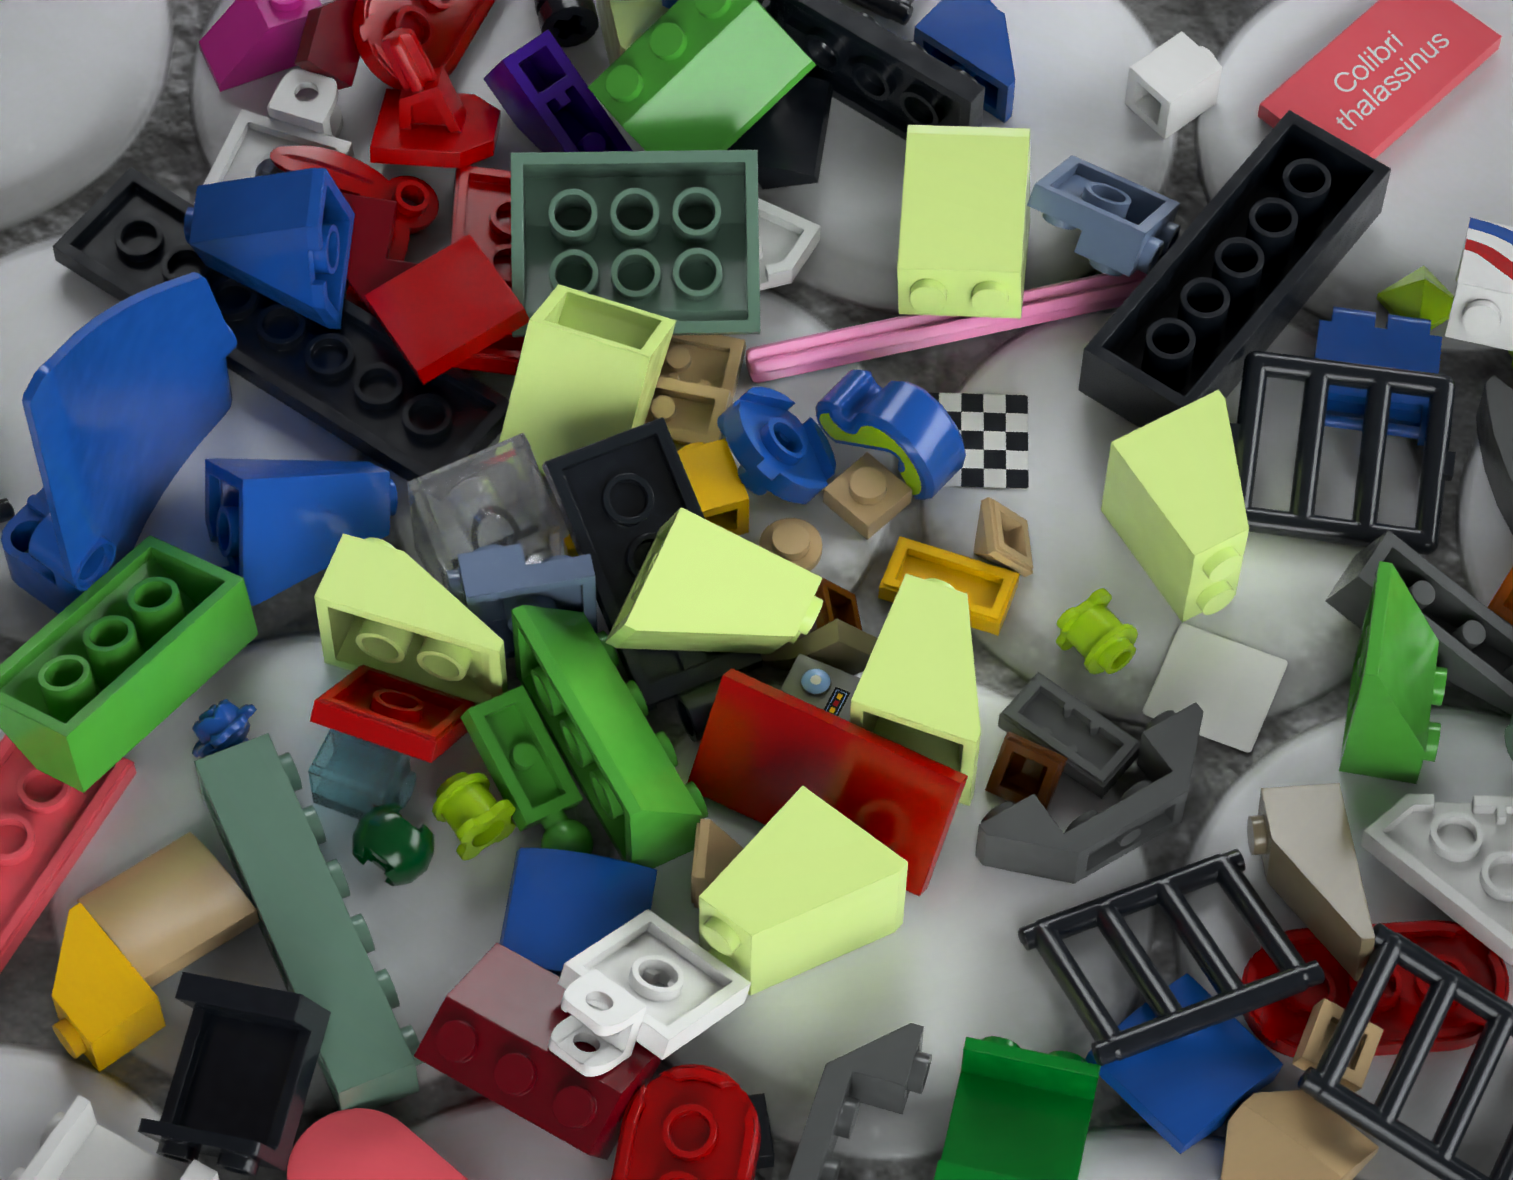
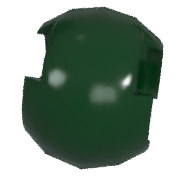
(393, 844)

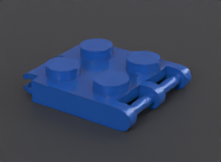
(1401, 345)

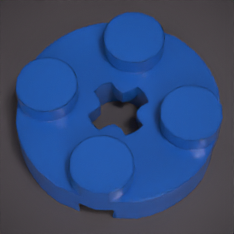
(776, 448)

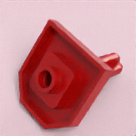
(428, 118)

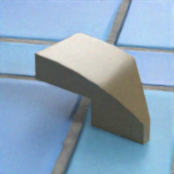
(833, 644)

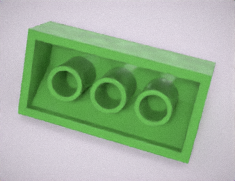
(121, 660)
(605, 735)

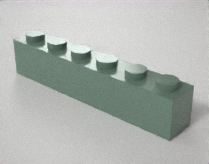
(307, 923)

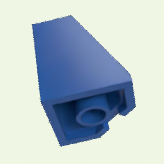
(279, 237)
(288, 515)

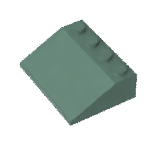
(642, 231)

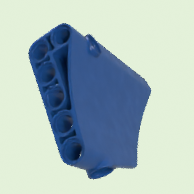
(113, 429)

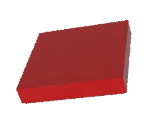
(447, 308)
(393, 713)

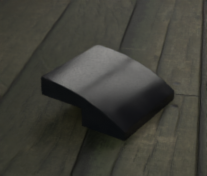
(791, 135)

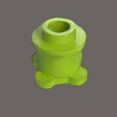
(1097, 634)
(473, 813)

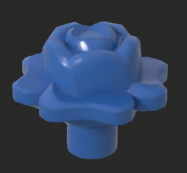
(221, 727)

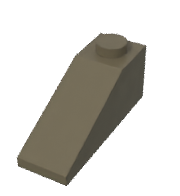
(1315, 867)

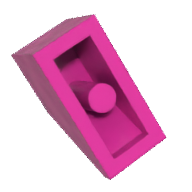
(254, 40)

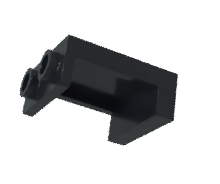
(239, 1075)

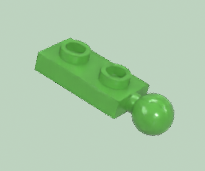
(528, 768)

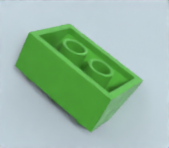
(701, 75)

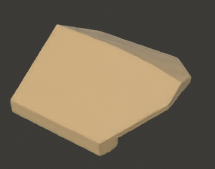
(1292, 1139)

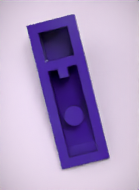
(552, 100)

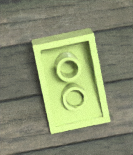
(399, 619)

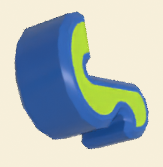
(897, 421)

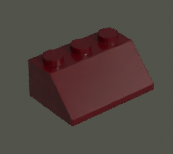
(496, 1042)

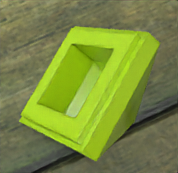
(1418, 297)

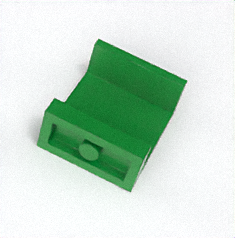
(1018, 1114)

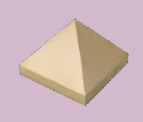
(1003, 538)

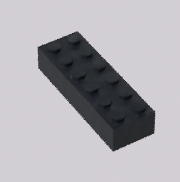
(1235, 273)

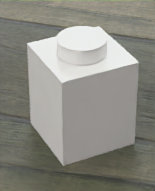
(1173, 84)

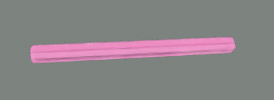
(923, 331)

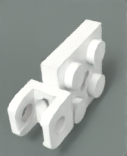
(289, 123)
(617, 1004)

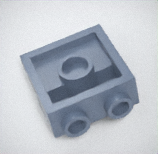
(1120, 220)
(498, 580)

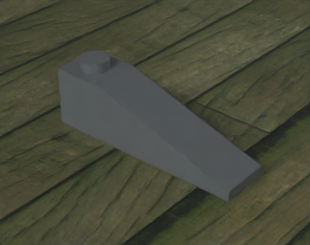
(1471, 638)

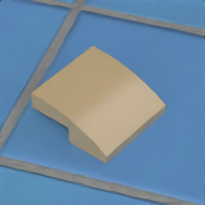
(697, 385)
(171, 909)

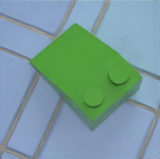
(1393, 686)

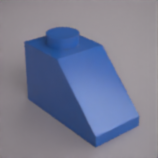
(975, 40)

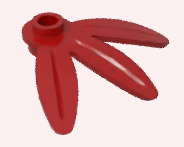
(362, 180)

